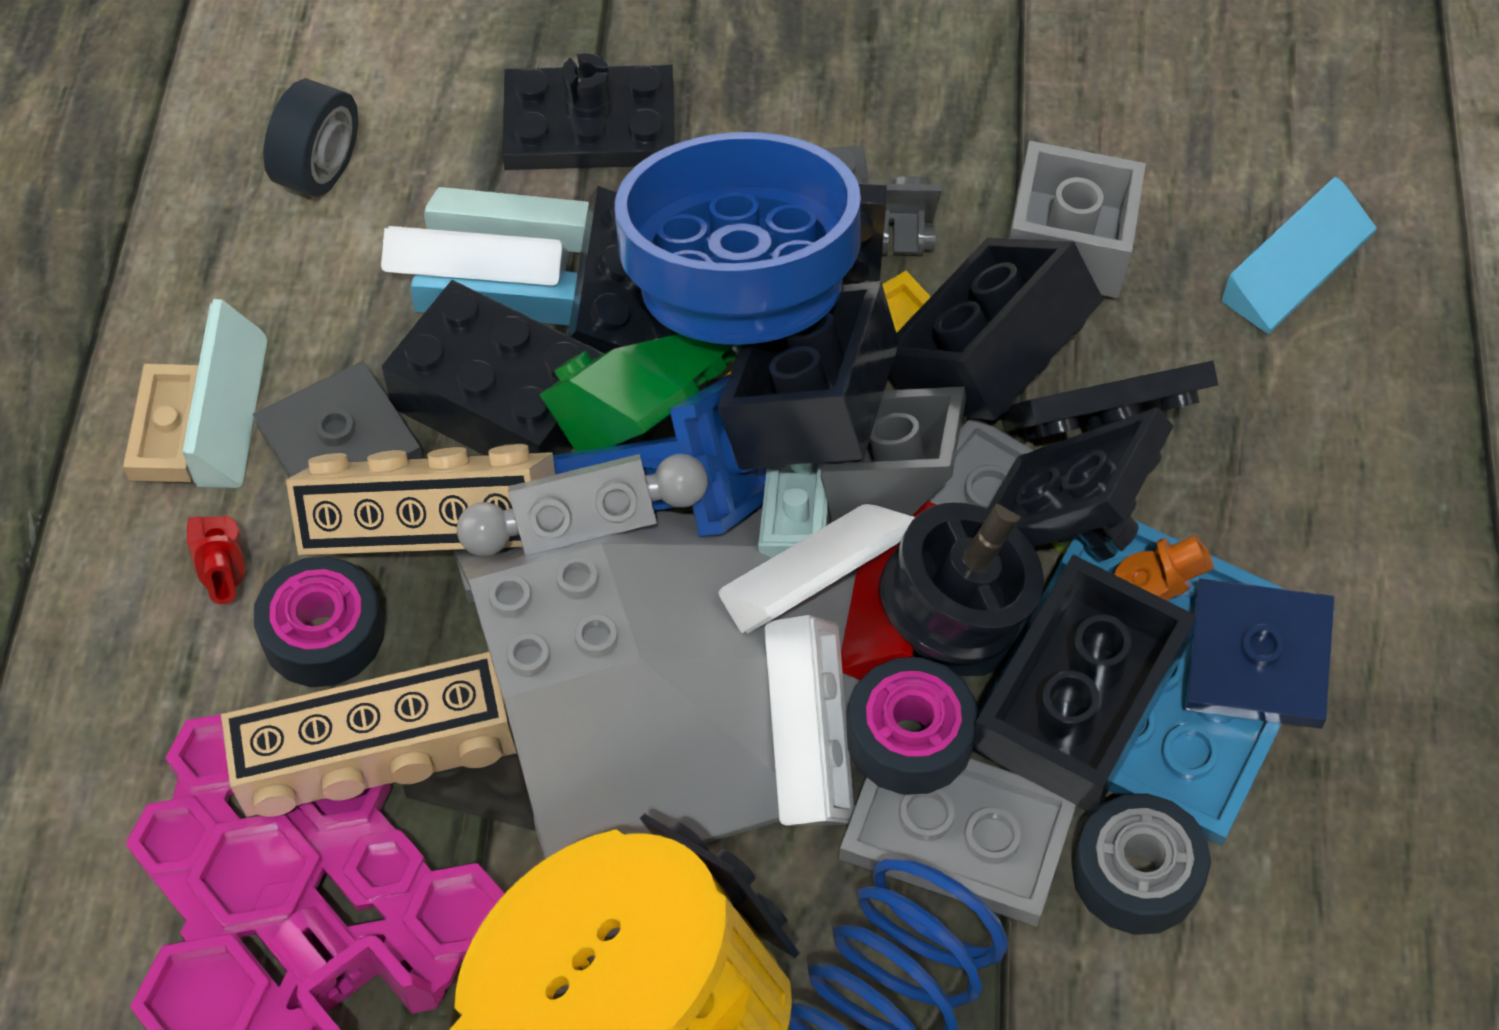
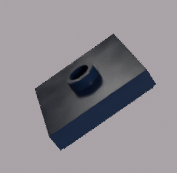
(1260, 653)

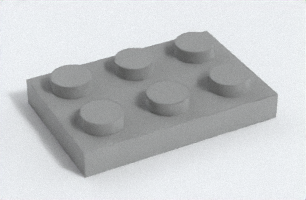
(981, 830)

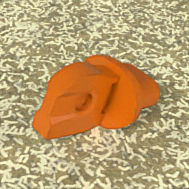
(1167, 568)

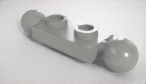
(582, 504)

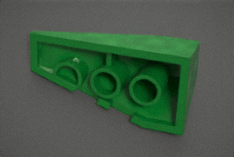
(630, 387)

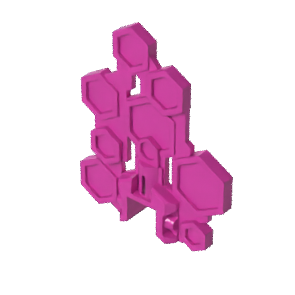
(262, 881)

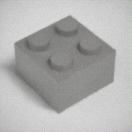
(1081, 200)

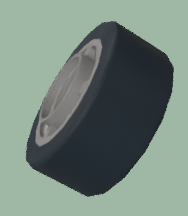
(310, 137)
(1138, 899)

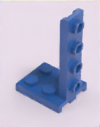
(699, 433)

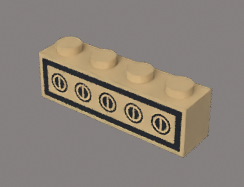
(400, 500)
(366, 735)

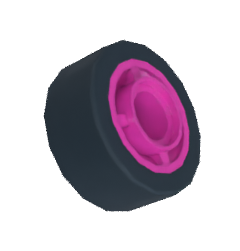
(323, 652)
(906, 759)

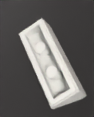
(473, 256)
(812, 565)
(809, 722)

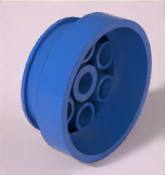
(739, 235)

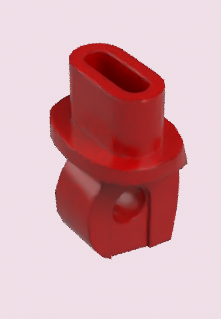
(216, 555)

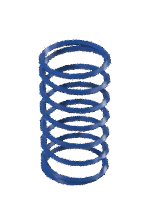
(962, 956)

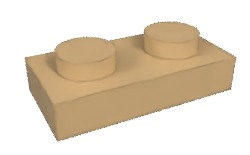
(160, 424)

